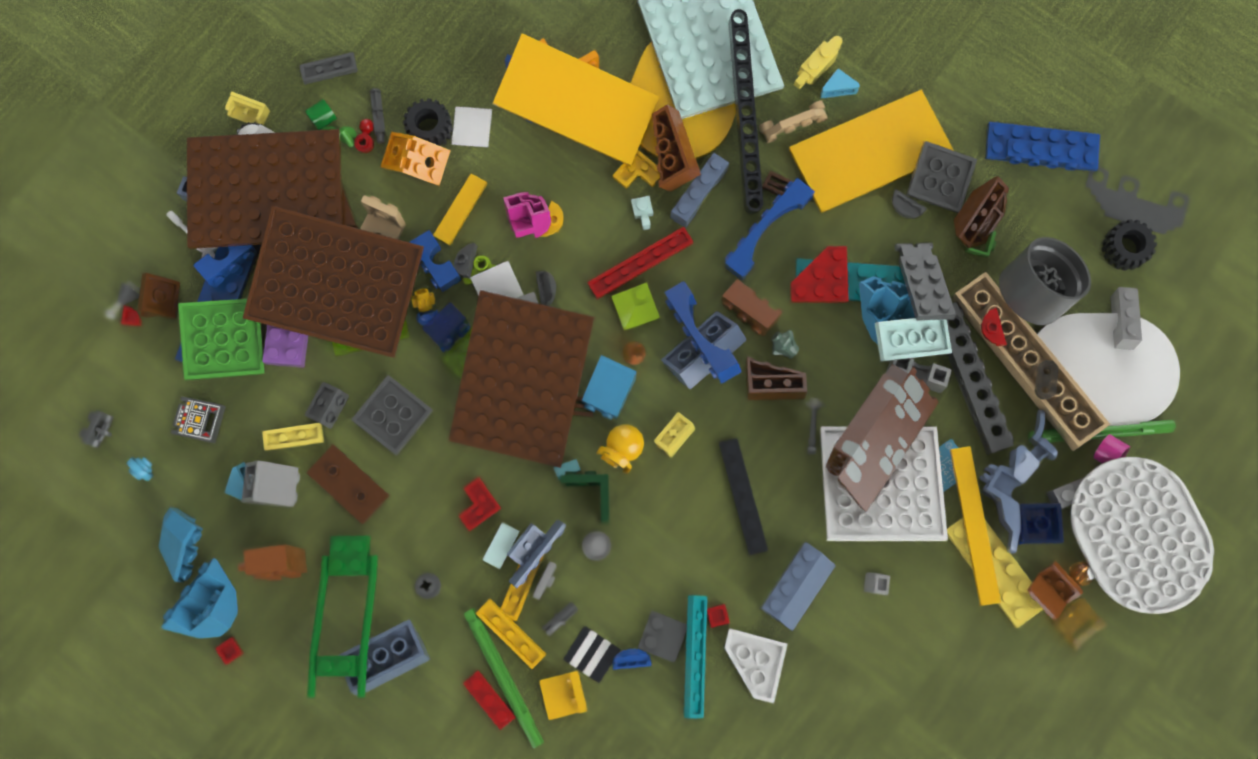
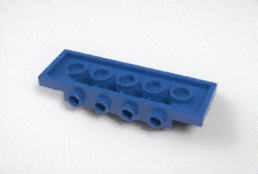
(1042, 146)

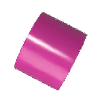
(1111, 449)

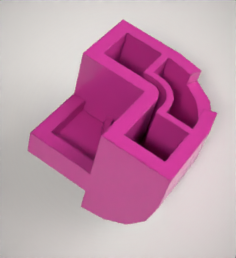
(527, 214)

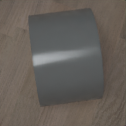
(1044, 281)

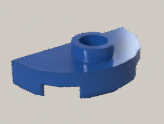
(631, 659)

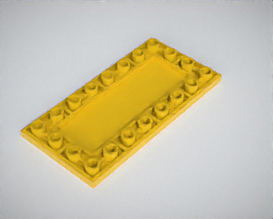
(575, 99)
(867, 150)

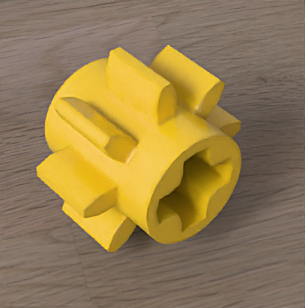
(423, 300)

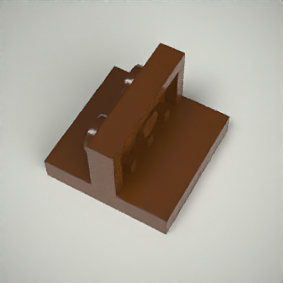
(158, 296)

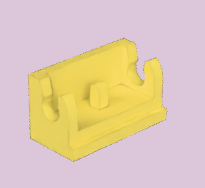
(246, 109)
(674, 434)

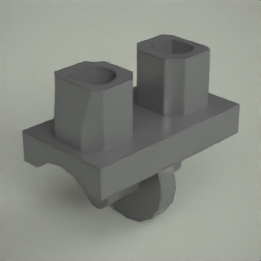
(97, 429)

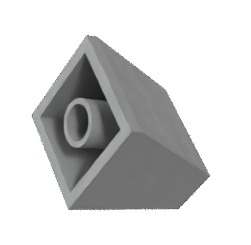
(270, 484)

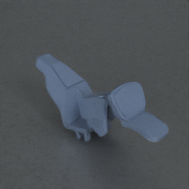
(1004, 479)

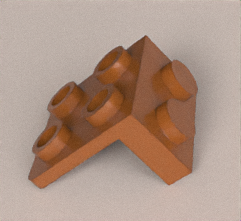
(1053, 590)

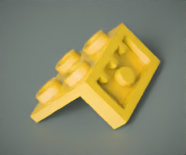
(563, 695)

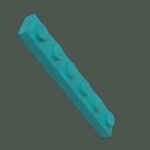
(695, 657)

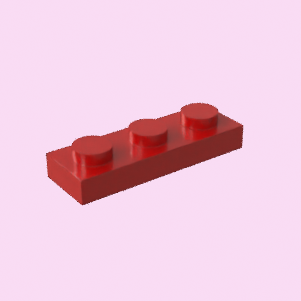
(489, 700)

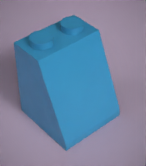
(609, 388)

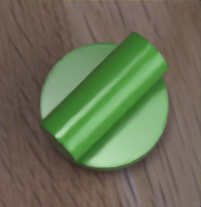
(348, 135)

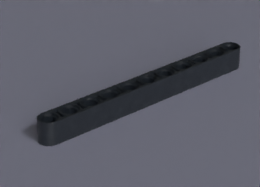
(748, 103)

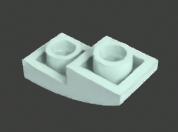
(500, 545)

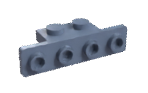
(530, 549)

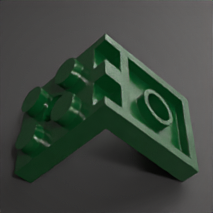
(589, 479)

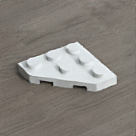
(757, 661)

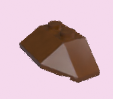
(981, 213)

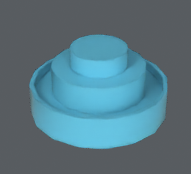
(140, 468)

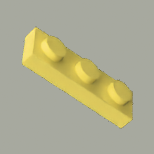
(293, 436)

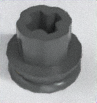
(433, 590)

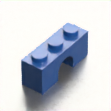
(217, 270)
(443, 275)

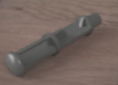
(377, 112)

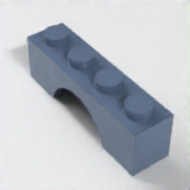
(698, 190)

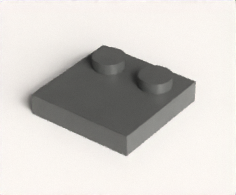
(662, 636)

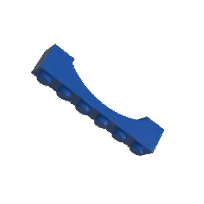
(795, 197)
(721, 361)

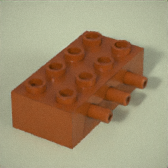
(274, 563)

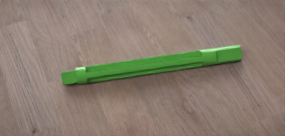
(1143, 428)
(503, 678)

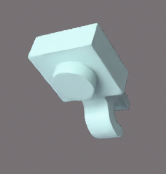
(642, 209)

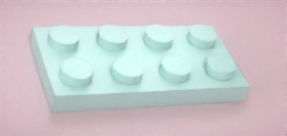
(912, 338)

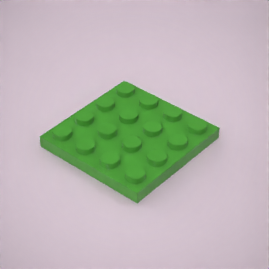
(219, 340)

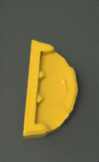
(556, 219)

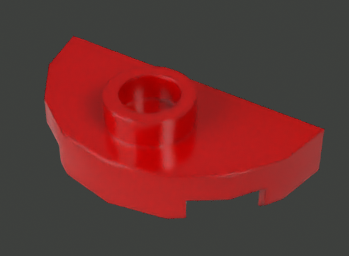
(992, 328)

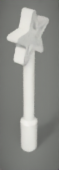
(176, 220)

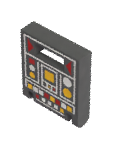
(193, 417)

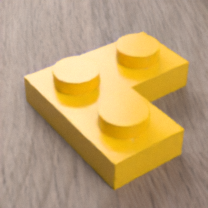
(641, 167)

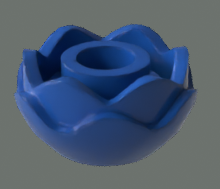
(424, 318)

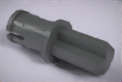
(560, 618)

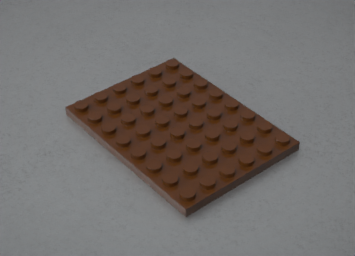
(242, 176)
(333, 282)
(521, 378)

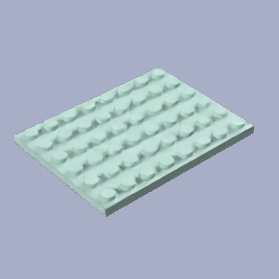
(696, 51)

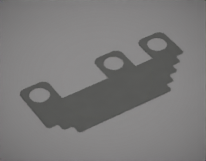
(1125, 205)

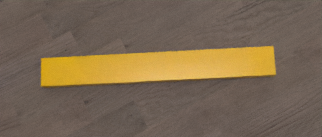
(975, 526)

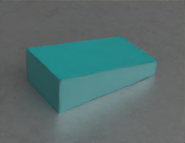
(568, 466)

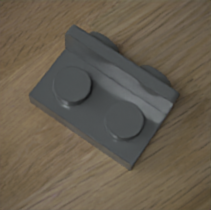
(327, 405)

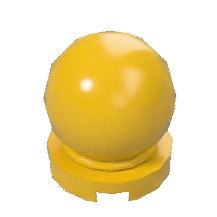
(623, 445)

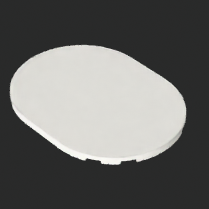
(1119, 382)
(1142, 535)

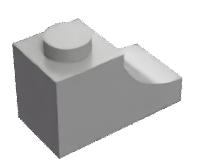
(1064, 493)

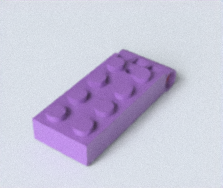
(284, 347)

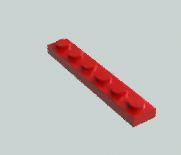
(640, 263)

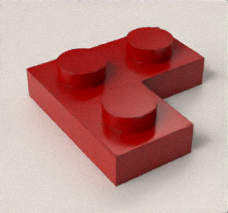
(483, 507)

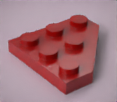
(823, 279)

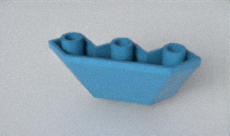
(177, 543)
(205, 606)

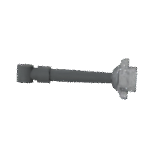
(814, 404)

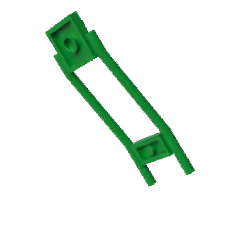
(347, 558)

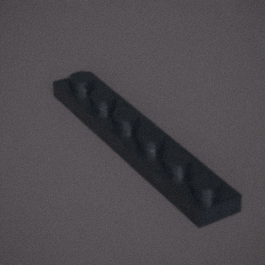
(743, 496)

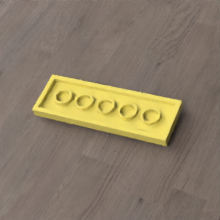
(1010, 577)

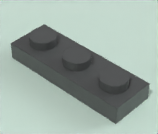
(328, 68)

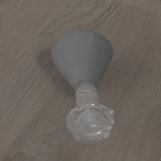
(127, 293)

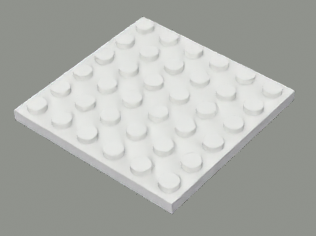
(906, 507)

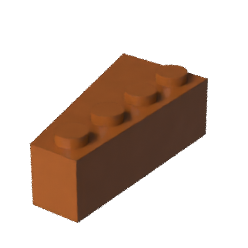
(674, 151)

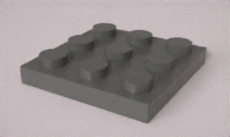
(941, 177)
(392, 415)

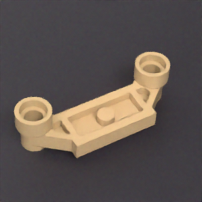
(788, 125)

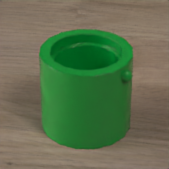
(320, 114)

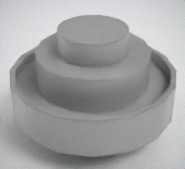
(596, 545)

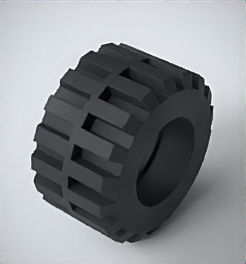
(425, 110)
(1139, 235)

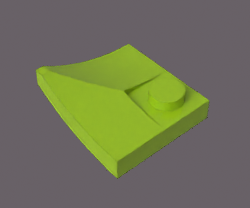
(635, 307)

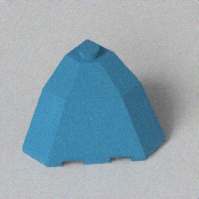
(883, 303)

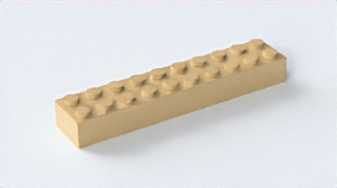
(1070, 408)

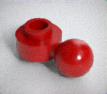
(366, 126)

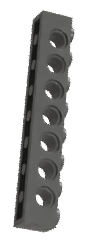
(969, 388)

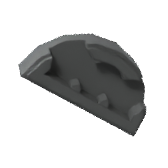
(906, 206)
(464, 260)
(546, 287)

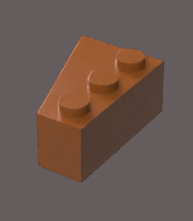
(750, 308)

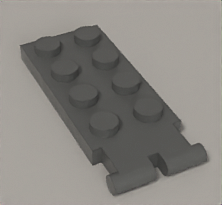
(925, 282)

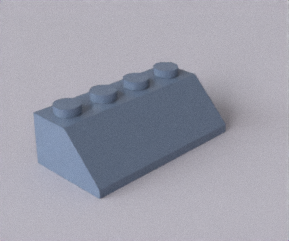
(686, 361)
(798, 586)
(390, 655)

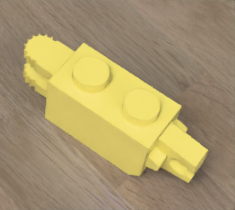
(818, 62)

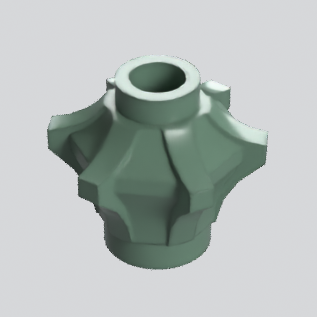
(784, 344)

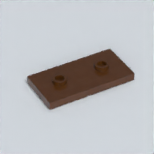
(348, 484)

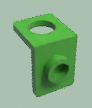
(990, 246)

